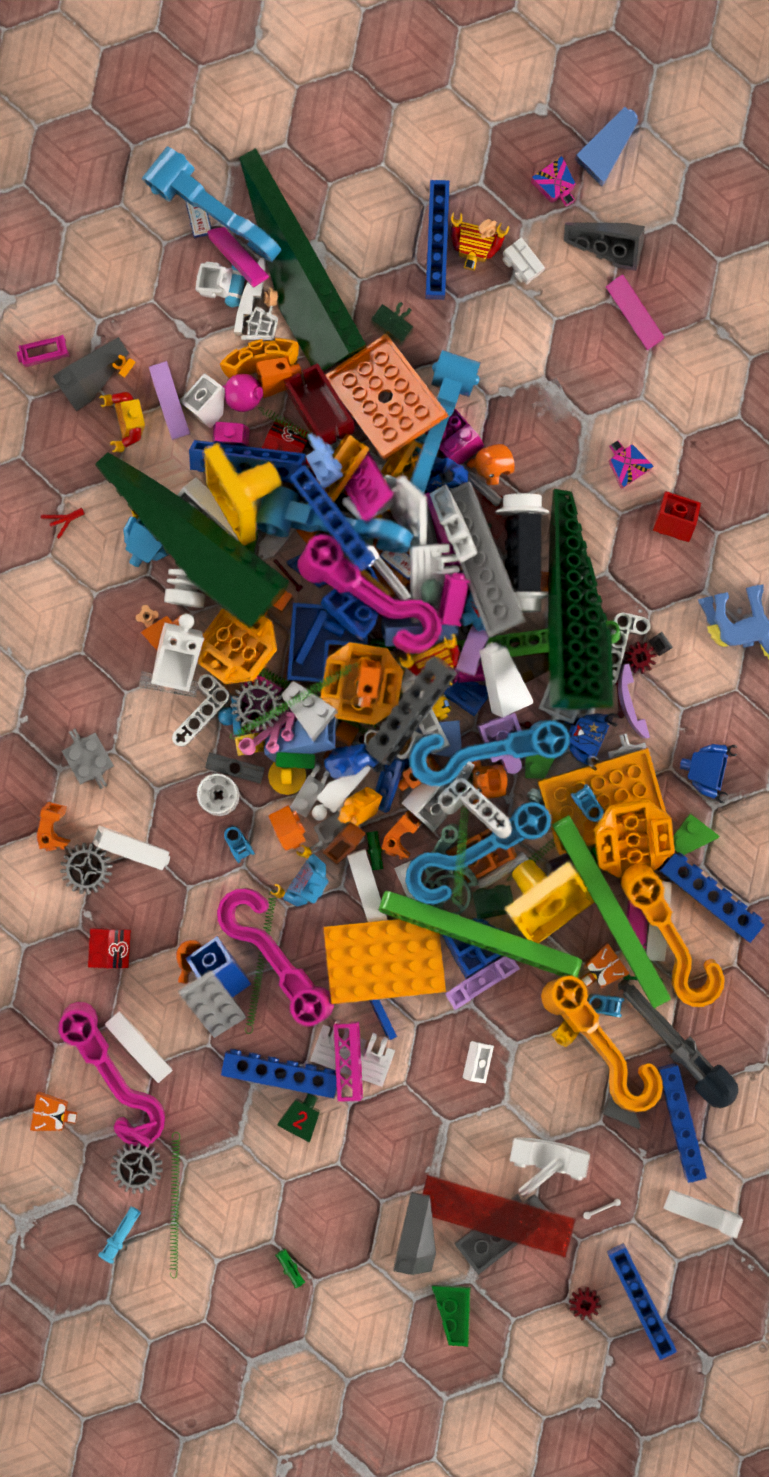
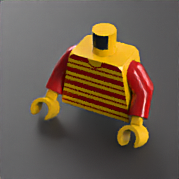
(470, 245)
(129, 418)
(445, 650)

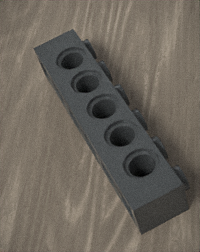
(410, 721)

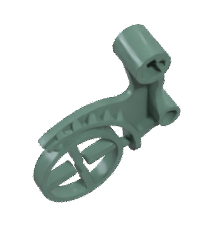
(441, 847)

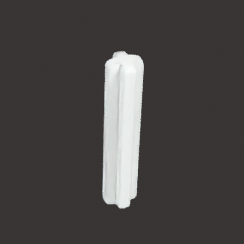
(391, 579)
(501, 871)
(540, 1177)

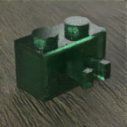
(392, 323)
(492, 901)

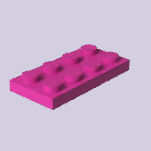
(368, 488)

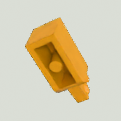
(360, 806)

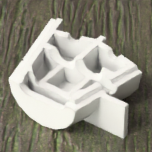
(261, 325)

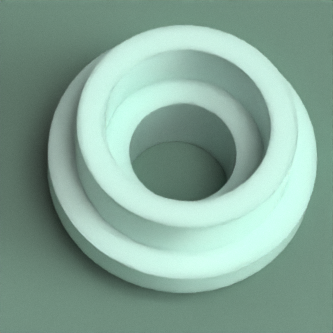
(534, 796)

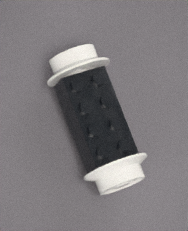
(524, 548)

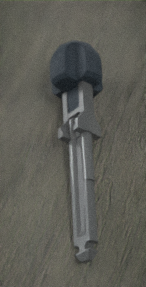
(713, 1083)

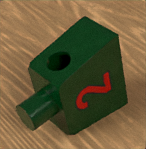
(301, 1117)

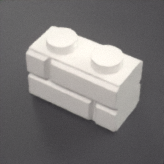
(523, 261)

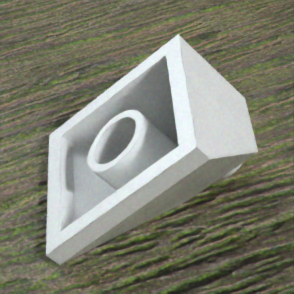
(205, 400)

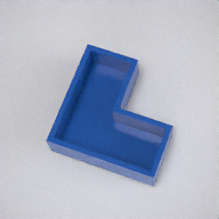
(315, 662)

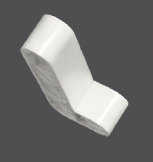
(631, 628)
(198, 713)
(483, 806)
(704, 1212)

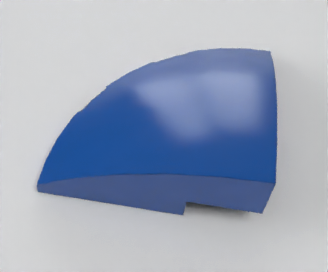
(351, 611)
(469, 957)

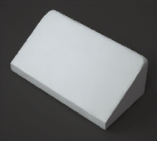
(478, 1062)

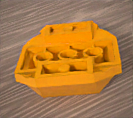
(221, 651)
(343, 692)
(648, 846)

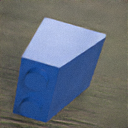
(217, 958)

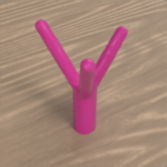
(132, 1132)

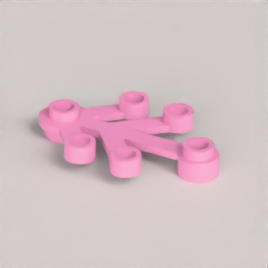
(248, 745)

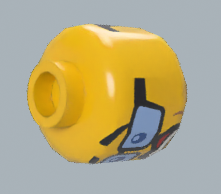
(441, 708)

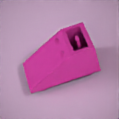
(459, 439)

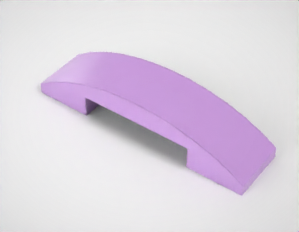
(169, 400)
(470, 654)
(624, 678)
(481, 981)

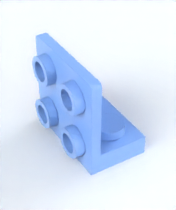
(323, 463)

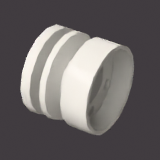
(184, 592)
(218, 783)

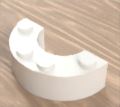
(542, 1152)

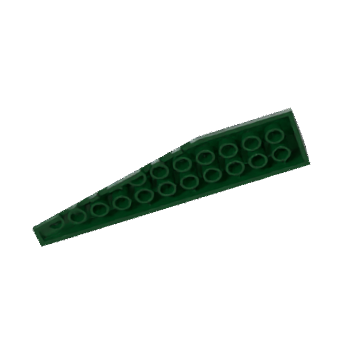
(297, 275)
(198, 545)
(576, 623)

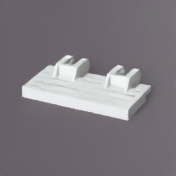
(428, 564)
(373, 1064)

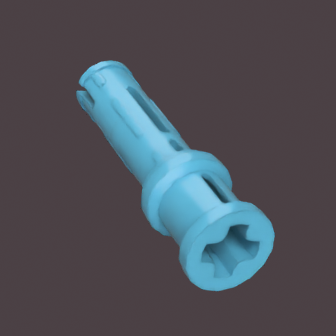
(115, 1242)

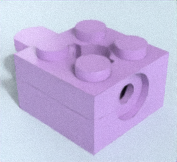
(497, 730)

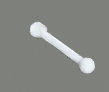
(587, 1214)

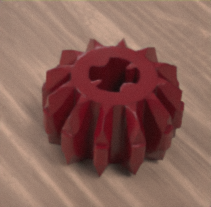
(636, 651)
(580, 1309)

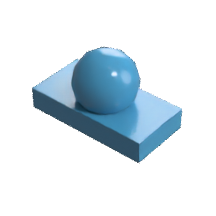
(227, 718)

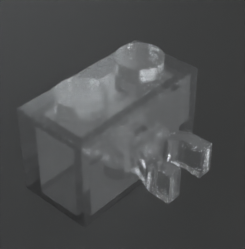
(555, 400)

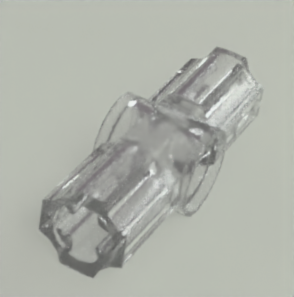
(145, 682)

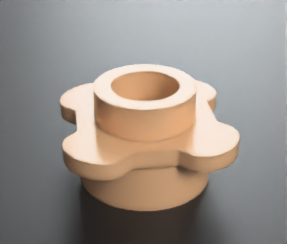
(487, 228)
(270, 297)
(152, 616)

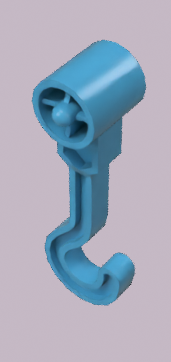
(172, 176)
(454, 377)
(283, 511)
(542, 738)
(527, 821)

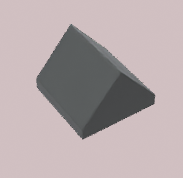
(660, 643)

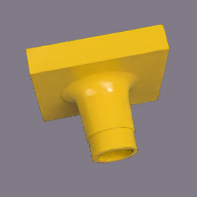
(238, 492)
(547, 900)

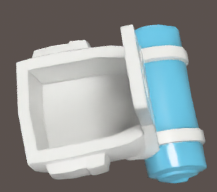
(220, 281)

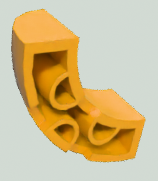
(245, 359)

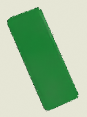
(295, 760)

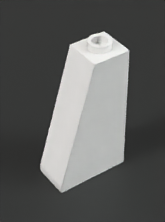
(503, 682)
(131, 848)

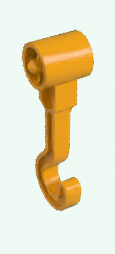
(647, 893)
(568, 998)

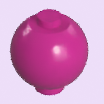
(243, 392)

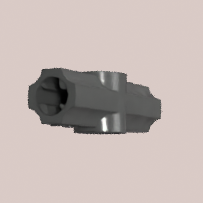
(247, 771)

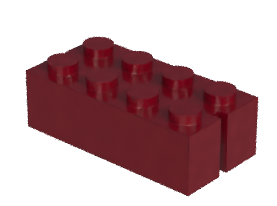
(319, 405)

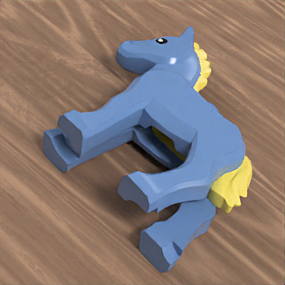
(742, 632)

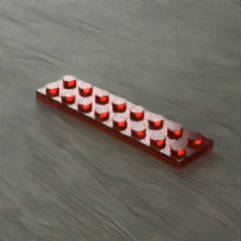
(499, 1216)

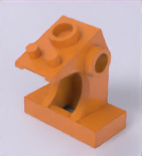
(406, 823)
(46, 835)

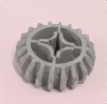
(243, 715)
(88, 859)
(128, 1164)

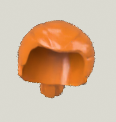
(184, 951)

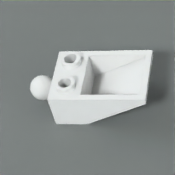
(177, 659)
(336, 792)

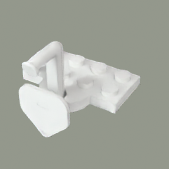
(406, 506)

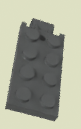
(484, 1249)

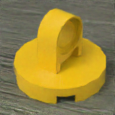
(286, 780)

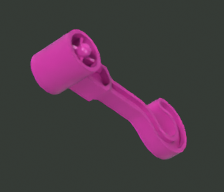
(325, 562)
(308, 1002)
(80, 1029)

